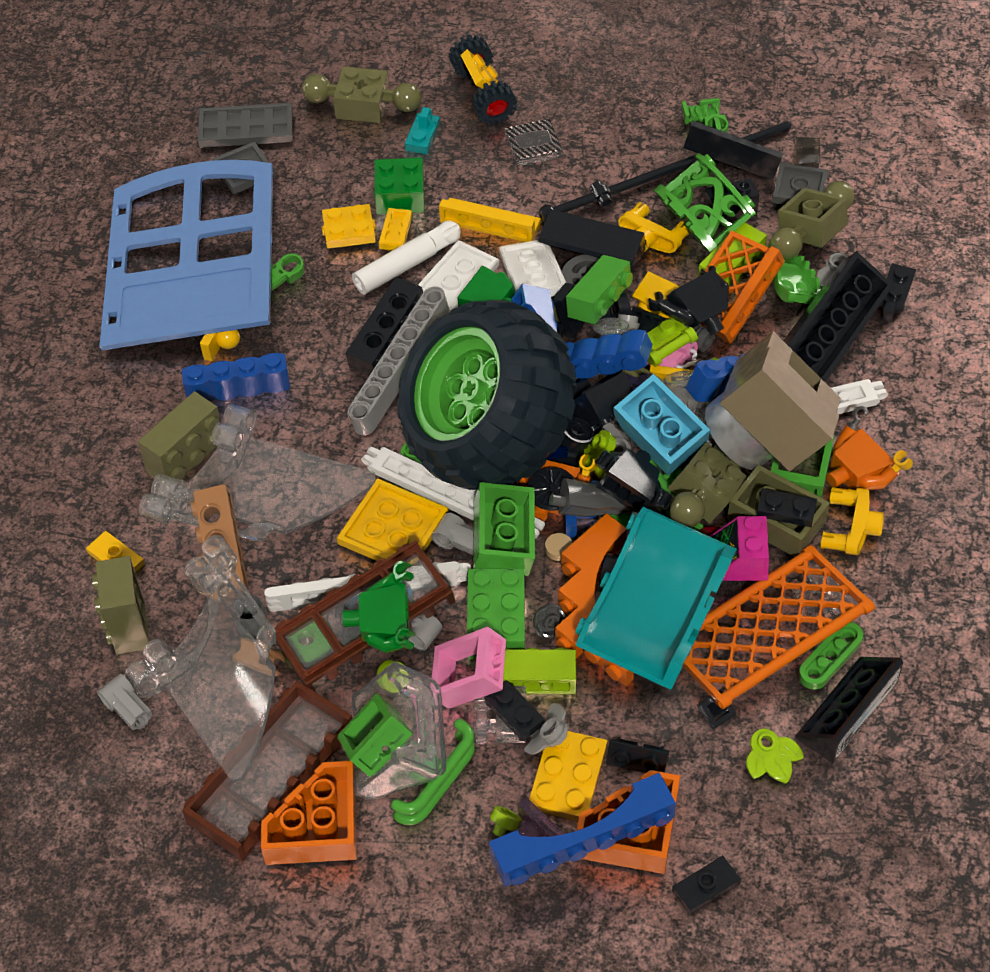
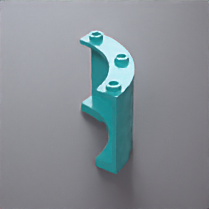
(655, 597)

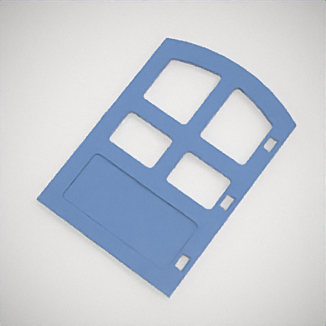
(193, 295)

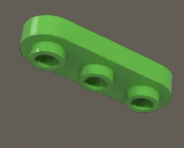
(833, 646)

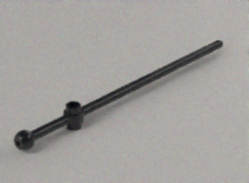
(602, 194)

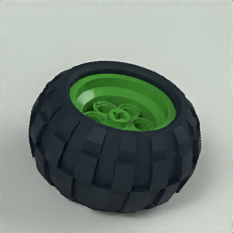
(486, 394)

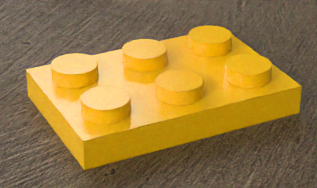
(568, 776)

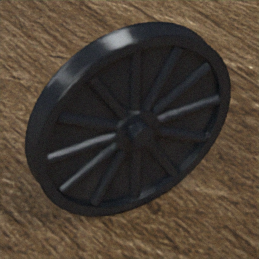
(547, 482)

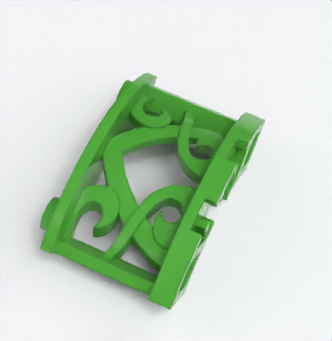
(705, 228)

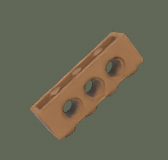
(213, 501)

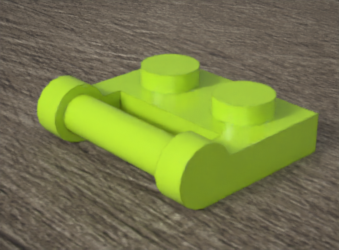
(668, 338)

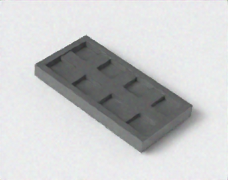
(245, 125)

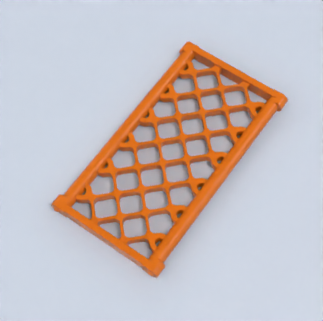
(780, 656)

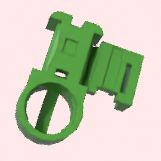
(702, 112)
(279, 275)

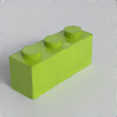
(747, 231)
(541, 670)

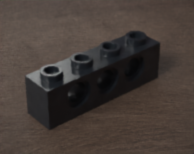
(389, 312)

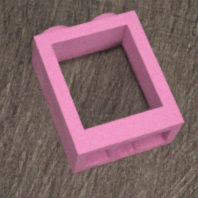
(487, 678)

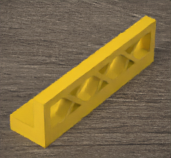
(489, 219)

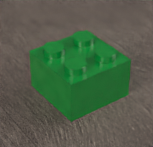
(399, 185)

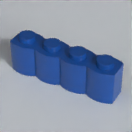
(610, 353)
(239, 378)
(710, 378)

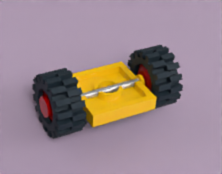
(494, 97)

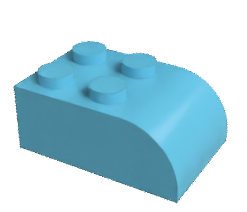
(661, 424)

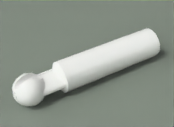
(405, 257)

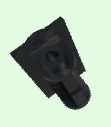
(630, 756)

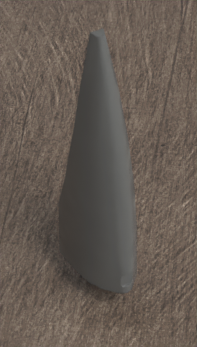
(586, 500)

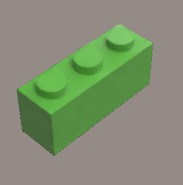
(599, 289)

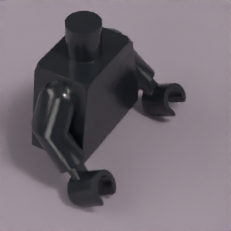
(696, 301)
(632, 480)

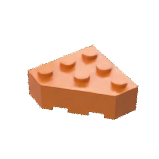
(314, 820)
(644, 852)

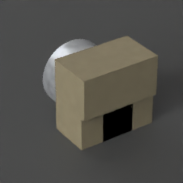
(772, 408)

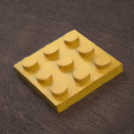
(389, 520)

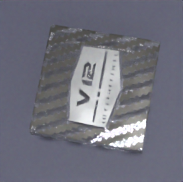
(533, 142)

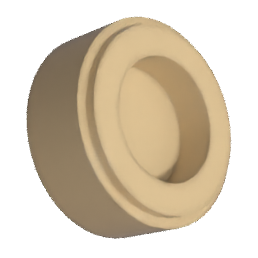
(556, 545)

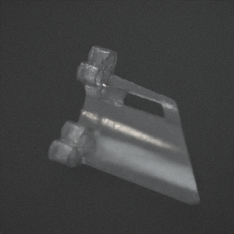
(219, 669)

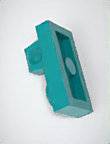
(422, 132)

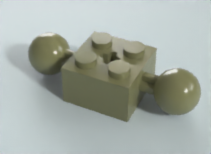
(361, 94)
(812, 218)
(704, 486)

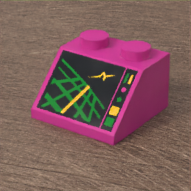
(750, 539)

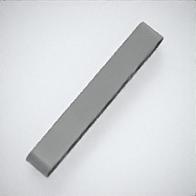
(384, 380)

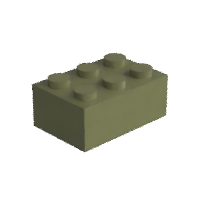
(180, 438)
(783, 535)
(120, 605)

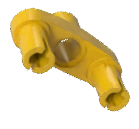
(655, 235)
(864, 521)

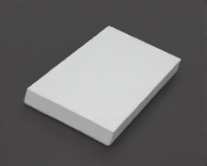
(532, 265)
(456, 270)

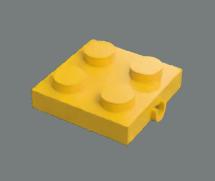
(348, 226)

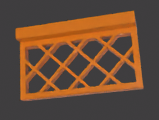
(751, 290)

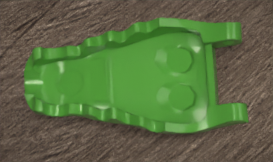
(796, 281)

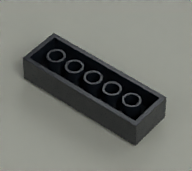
(838, 314)

